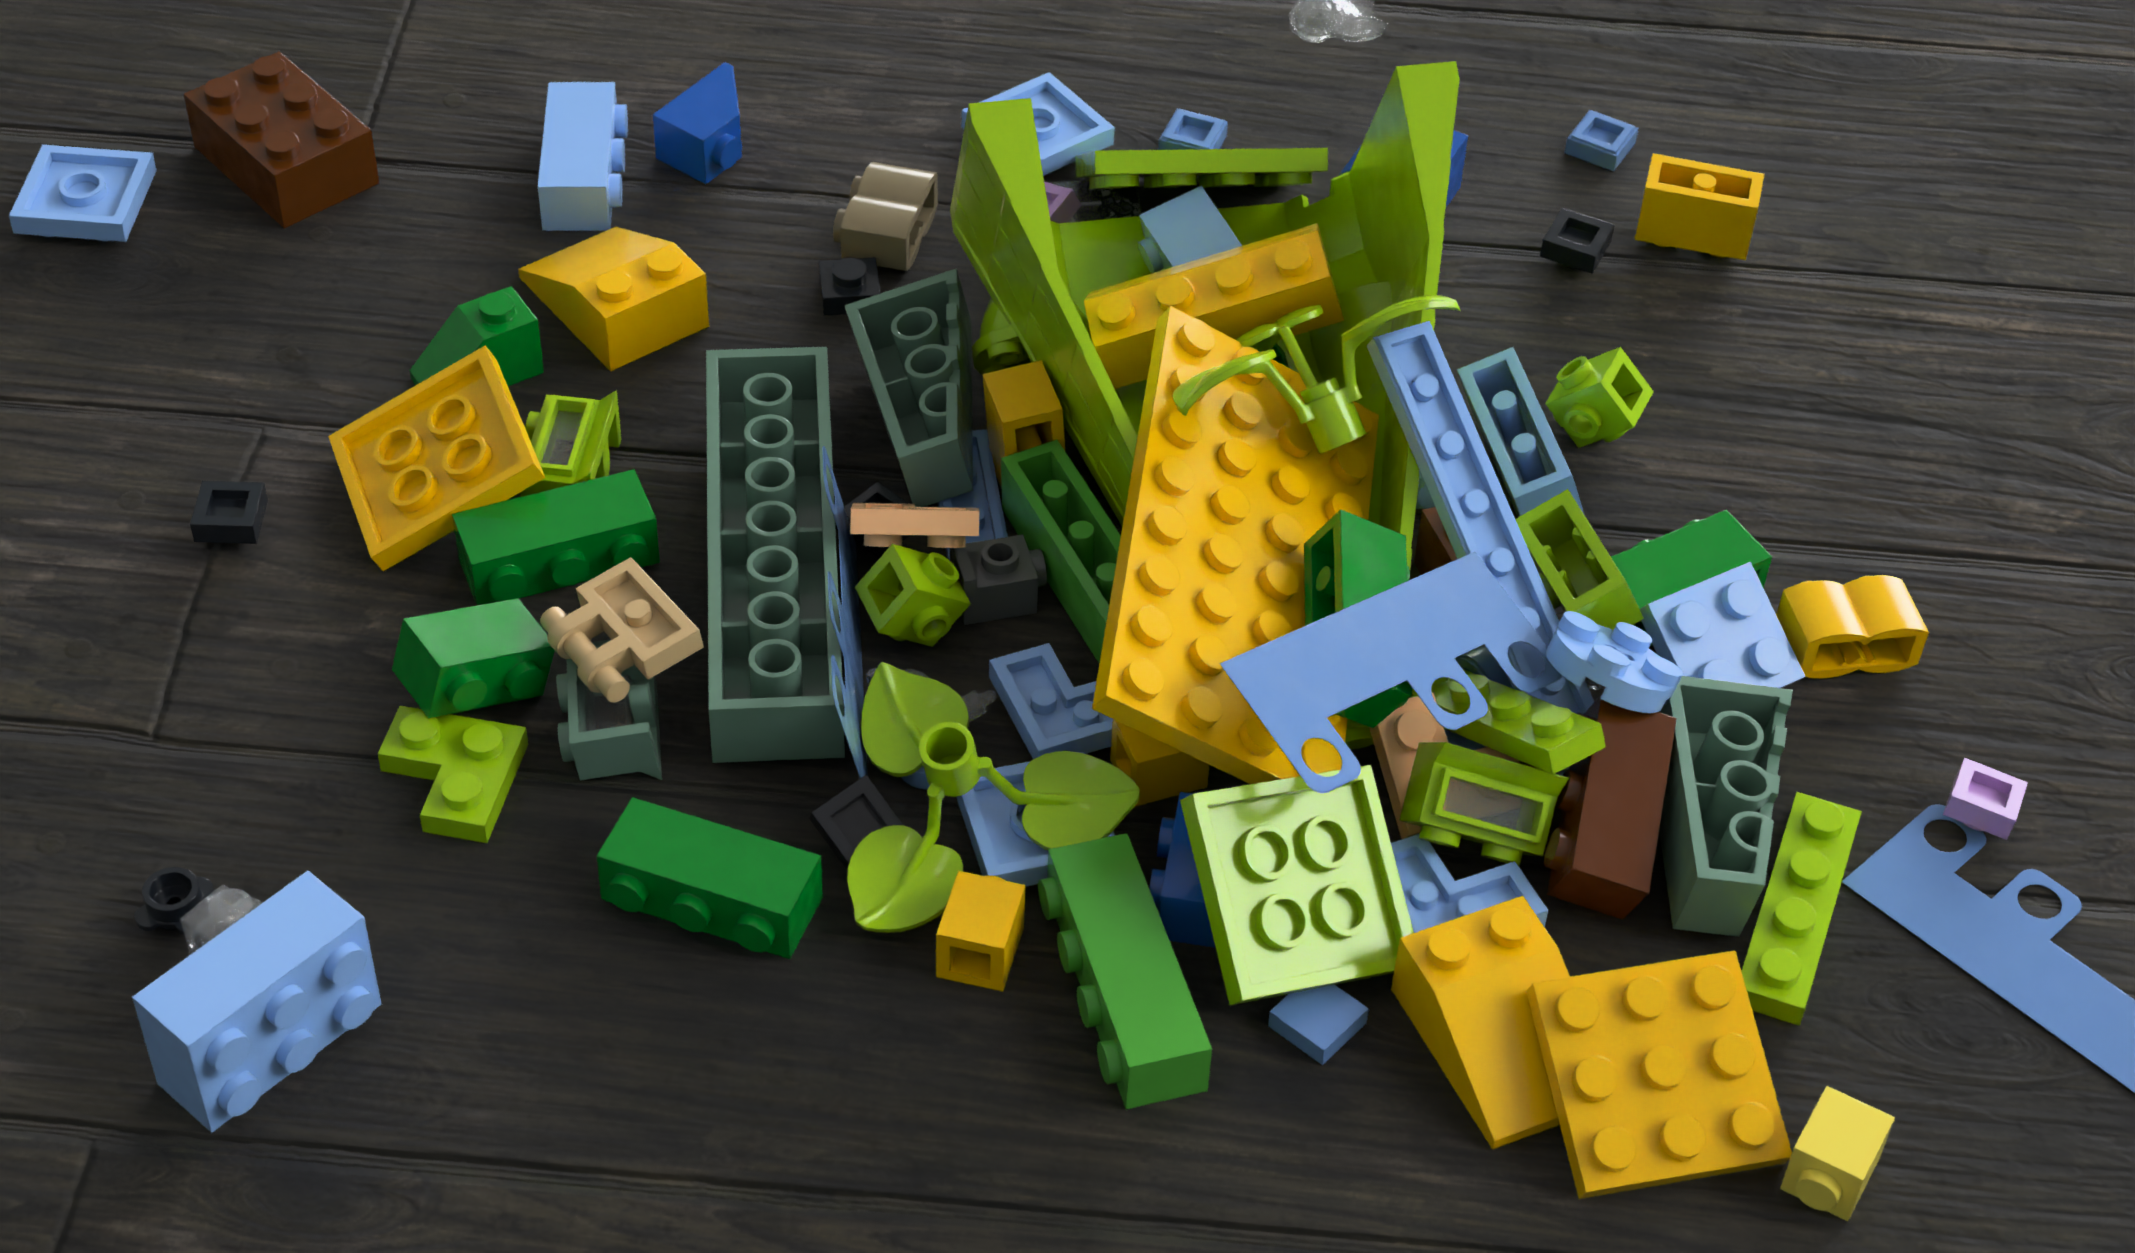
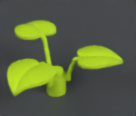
(1326, 406)
(919, 722)

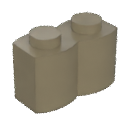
(887, 215)

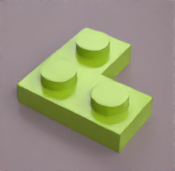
(468, 761)

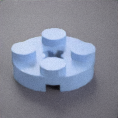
(1615, 659)

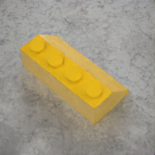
(1224, 290)

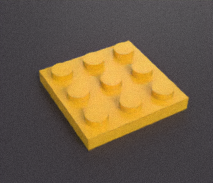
(433, 455)
(1658, 1074)

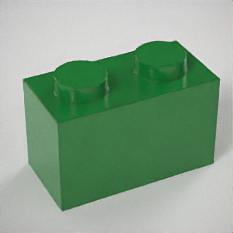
(472, 657)

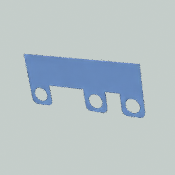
(850, 633)
(1377, 644)
(2001, 941)

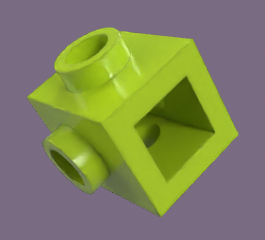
(1599, 397)
(912, 595)

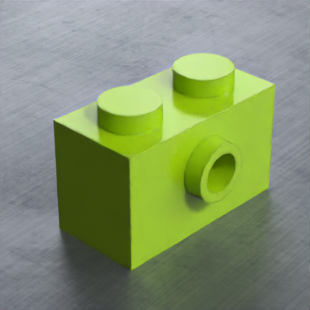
(1576, 563)

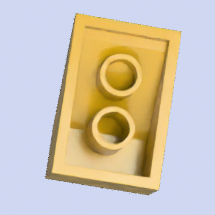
(622, 293)
(1472, 1009)

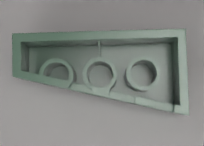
(921, 375)
(1720, 800)

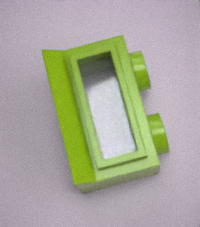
(573, 439)
(1482, 800)

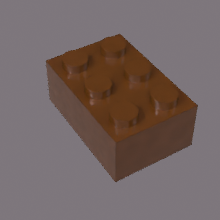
(282, 139)

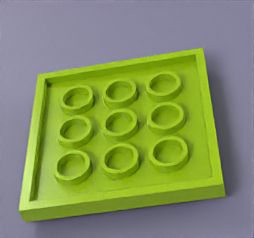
(1212, 167)

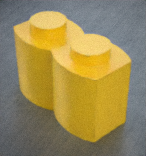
(1852, 626)

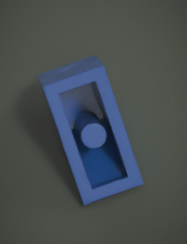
(701, 127)

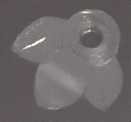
(1335, 18)

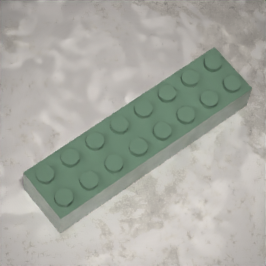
(771, 557)

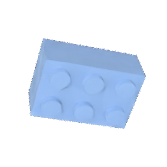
(258, 1001)

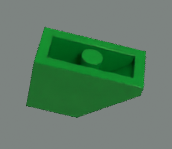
(494, 320)

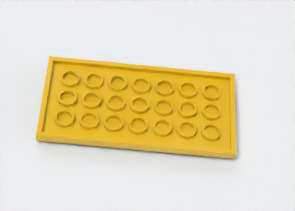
(1218, 551)

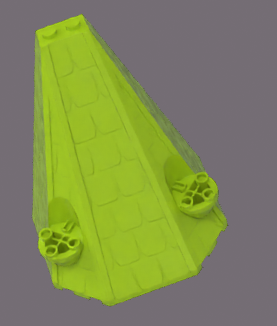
(1376, 230)

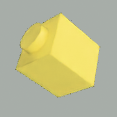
(1836, 1153)

